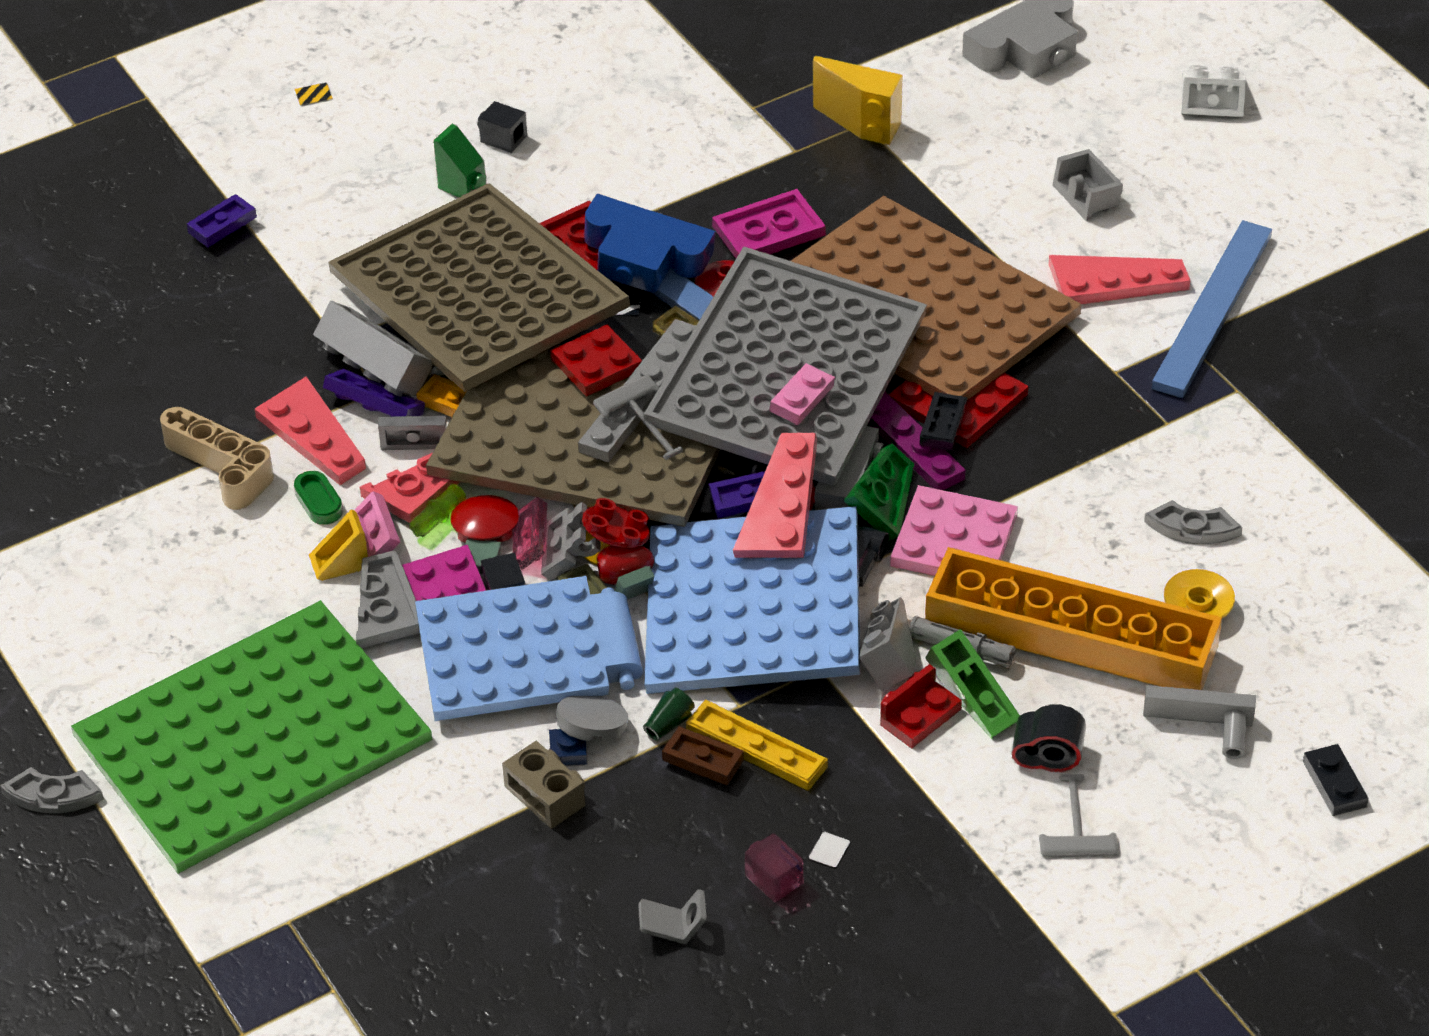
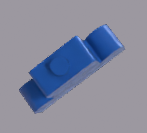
(643, 245)

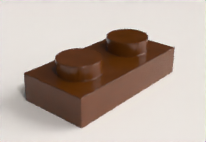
(703, 755)

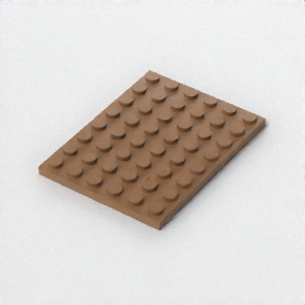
(978, 307)

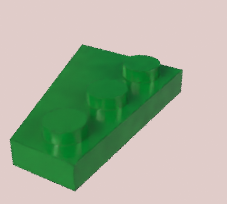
(883, 491)

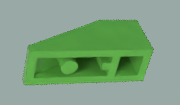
(971, 681)

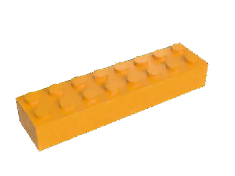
(1074, 620)

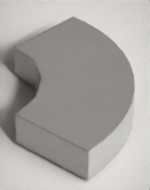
(1192, 524)
(52, 793)

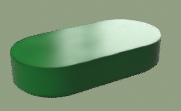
(318, 497)

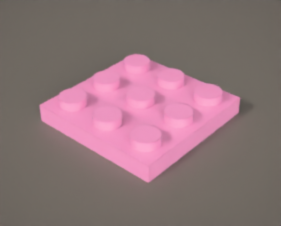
(951, 520)

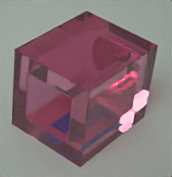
(773, 867)

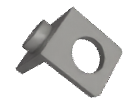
(670, 921)

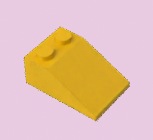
(858, 98)

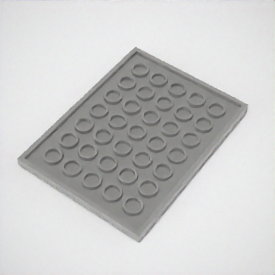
(755, 339)

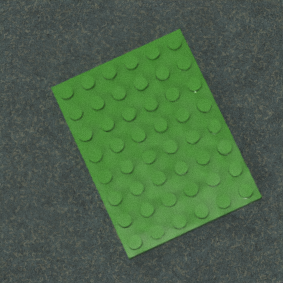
(250, 735)

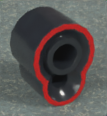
(1049, 738)

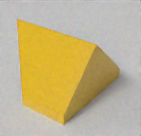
(341, 549)

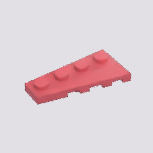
(1114, 278)
(311, 429)
(781, 506)

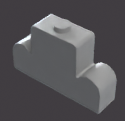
(1028, 35)

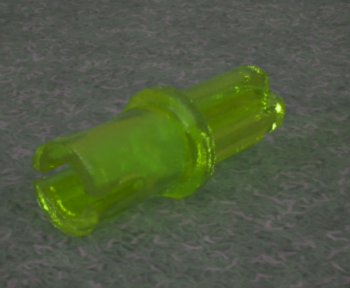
(437, 510)

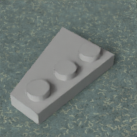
(386, 601)

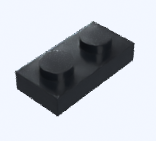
(1335, 780)

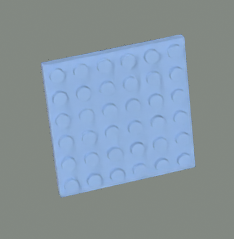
(752, 618)

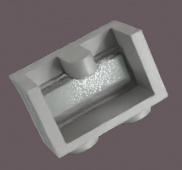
(1086, 183)

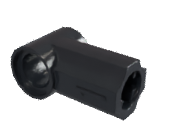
(871, 549)

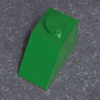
(458, 163)

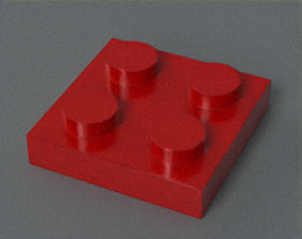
(596, 360)

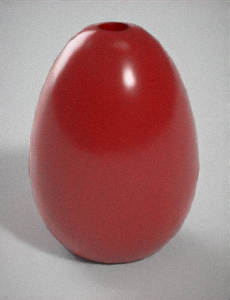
(618, 561)

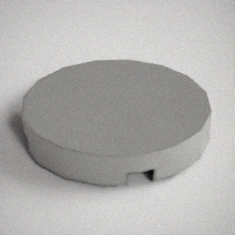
(590, 717)

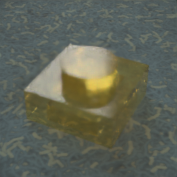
(662, 323)

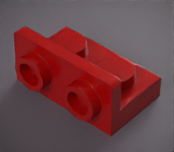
(918, 707)

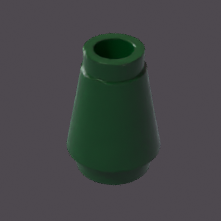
(669, 713)

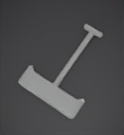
(629, 394)
(1077, 844)

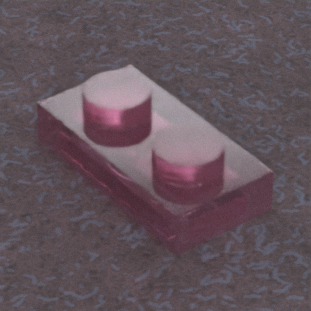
(530, 533)

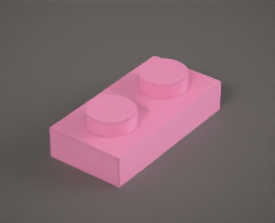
(802, 394)
(377, 525)

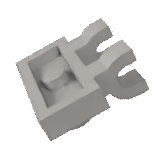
(566, 541)

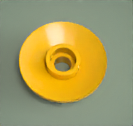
(1201, 592)

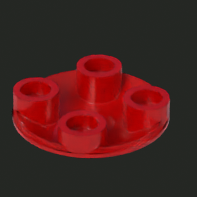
(485, 518)
(616, 525)

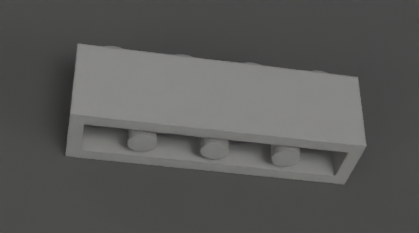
(372, 348)

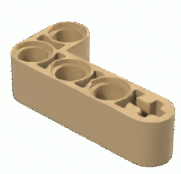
(240, 461)

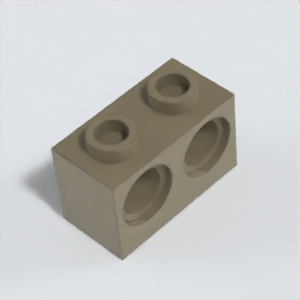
(544, 784)

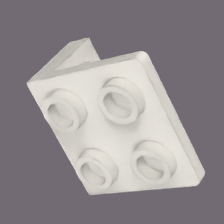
(1213, 91)

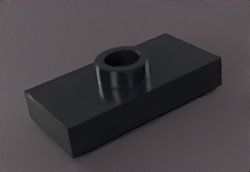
(943, 421)

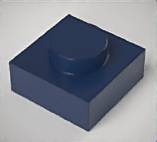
(568, 748)

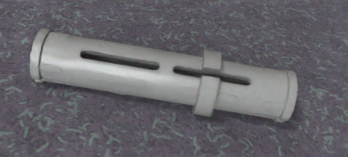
(986, 648)

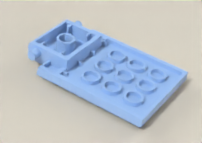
(525, 646)

